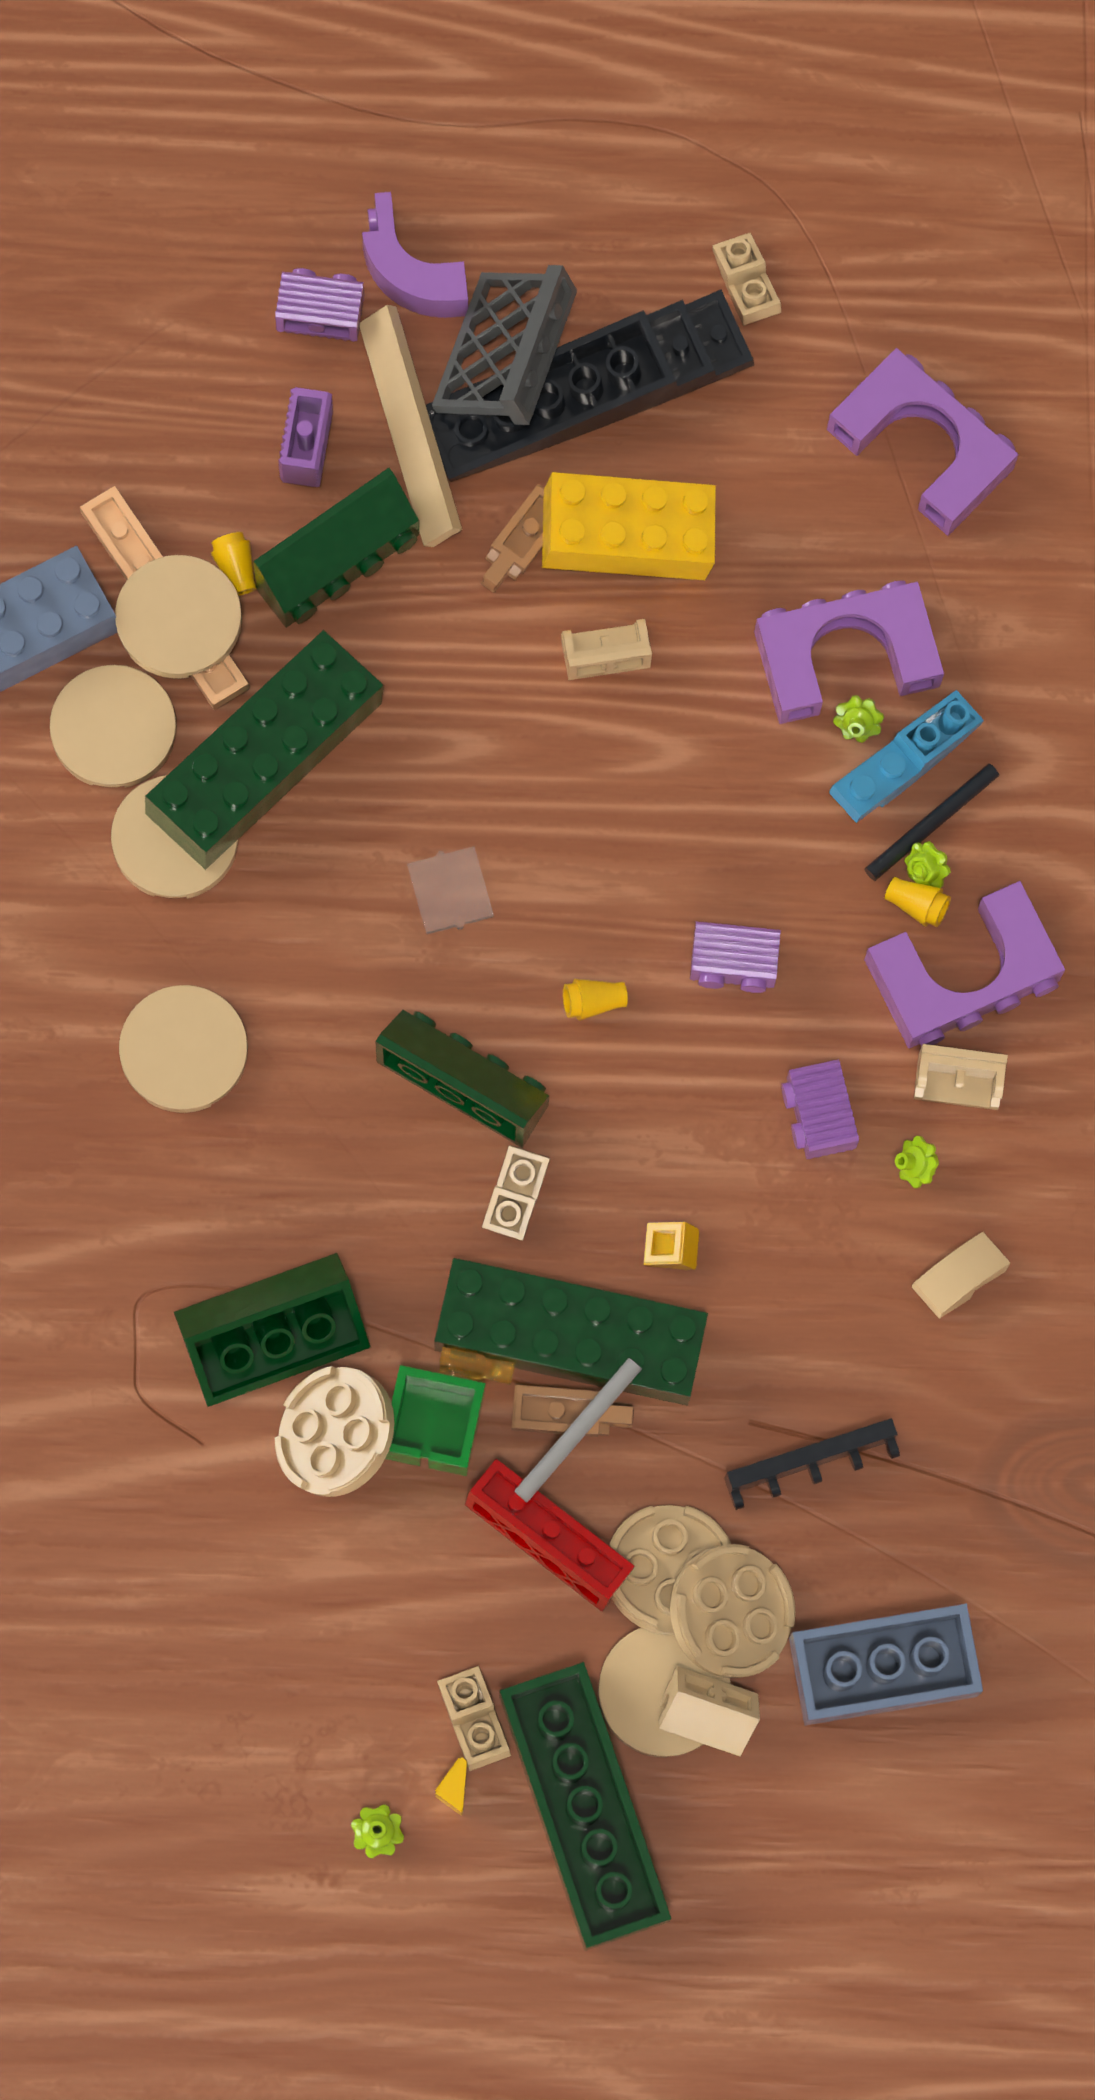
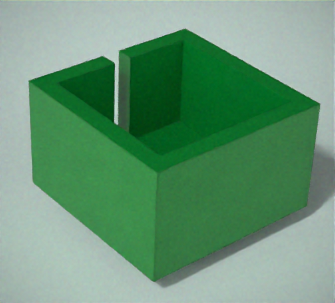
(435, 1419)

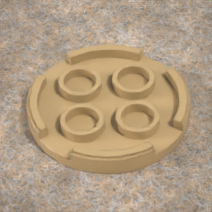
(178, 616)
(113, 726)
(154, 859)
(183, 1048)
(335, 1431)
(659, 1546)
(732, 1611)
(633, 1688)

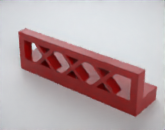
(549, 1536)

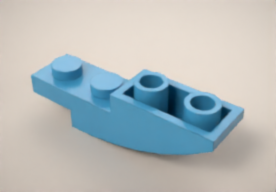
(907, 757)

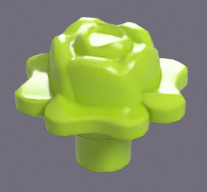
(858, 719)
(927, 865)
(917, 1162)
(377, 1831)

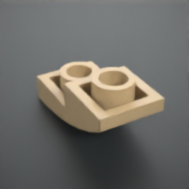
(746, 279)
(516, 1193)
(960, 1275)
(474, 1718)

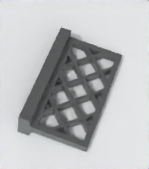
(533, 345)

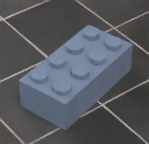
(50, 616)
(885, 1664)

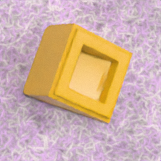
(671, 1245)
(452, 1787)

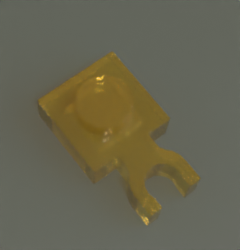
(475, 1366)

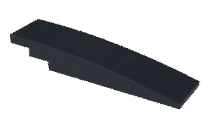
(601, 382)

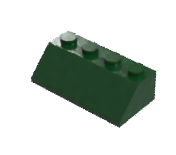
(336, 549)
(462, 1077)
(272, 1329)

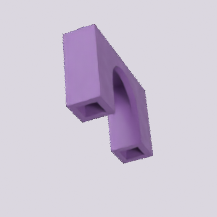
(904, 390)
(890, 615)
(928, 1010)

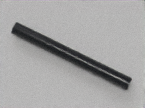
(932, 821)

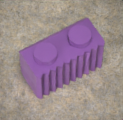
(319, 305)
(305, 437)
(735, 956)
(821, 1109)

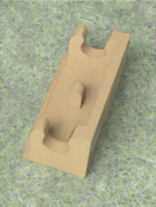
(606, 650)
(960, 1077)
(709, 1711)

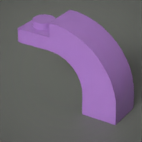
(413, 284)

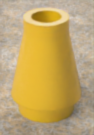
(234, 559)
(920, 901)
(590, 998)

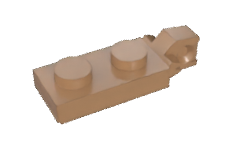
(517, 542)
(557, 1408)

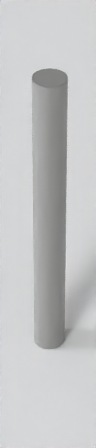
(577, 1430)

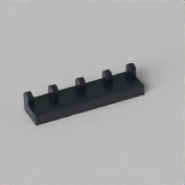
(810, 1458)

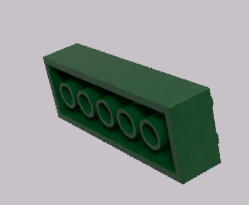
(264, 749)
(570, 1330)
(584, 1806)

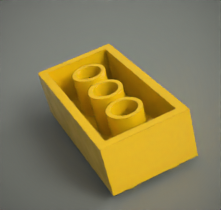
(628, 526)

